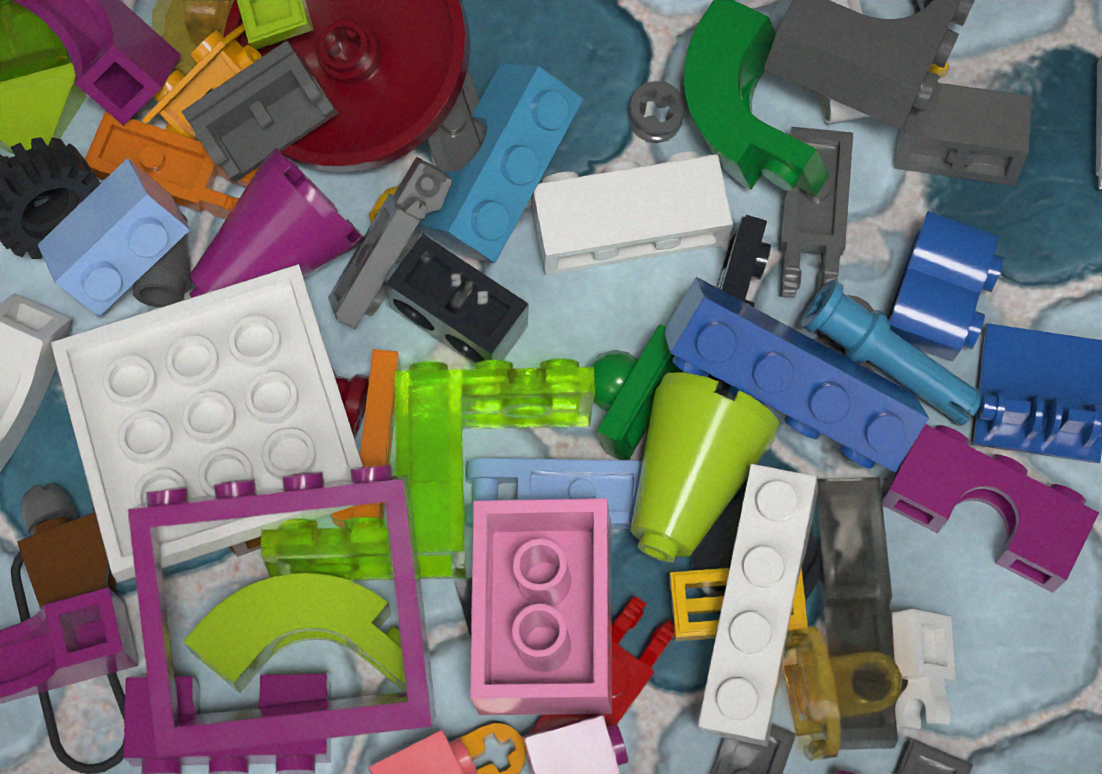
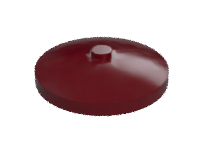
(387, 72)

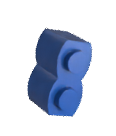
(943, 285)

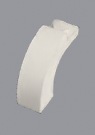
(25, 365)

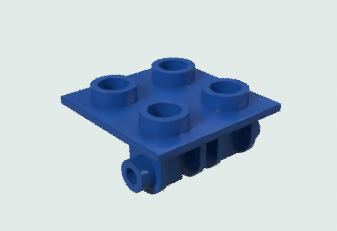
(1040, 394)

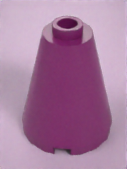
(272, 227)

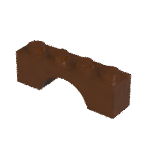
(72, 560)

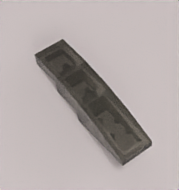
(856, 596)

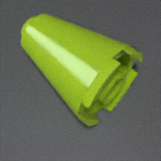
(694, 461)

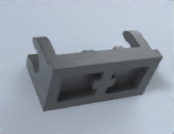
(260, 110)
(967, 135)

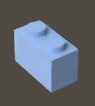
(113, 237)

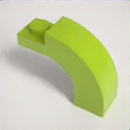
(291, 609)

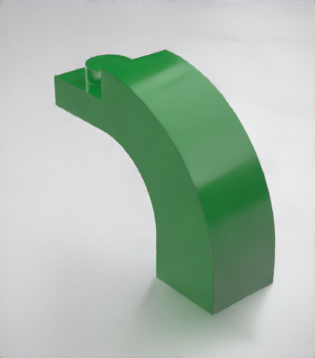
(719, 85)

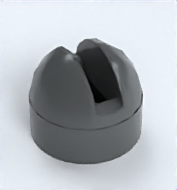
(45, 504)

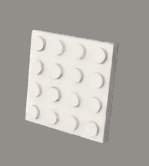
(205, 399)

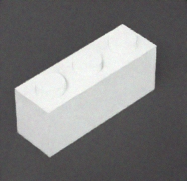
(631, 212)

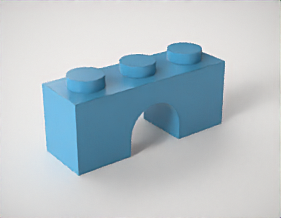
(525, 123)

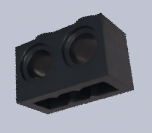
(456, 303)

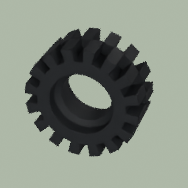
(31, 174)

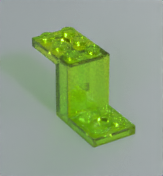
(429, 426)

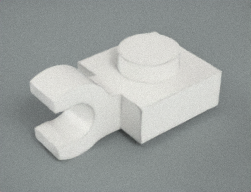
(925, 659)

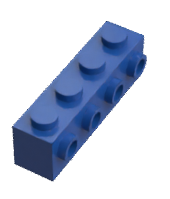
(794, 375)

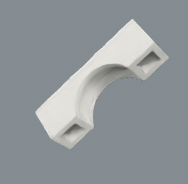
(758, 605)

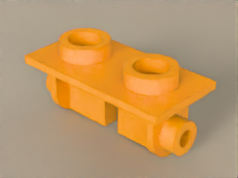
(216, 62)

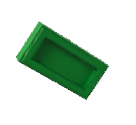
(627, 392)

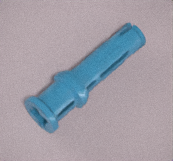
(869, 338)

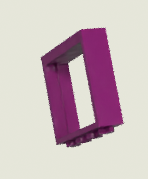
(296, 721)

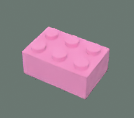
(541, 607)

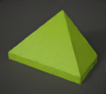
(38, 106)

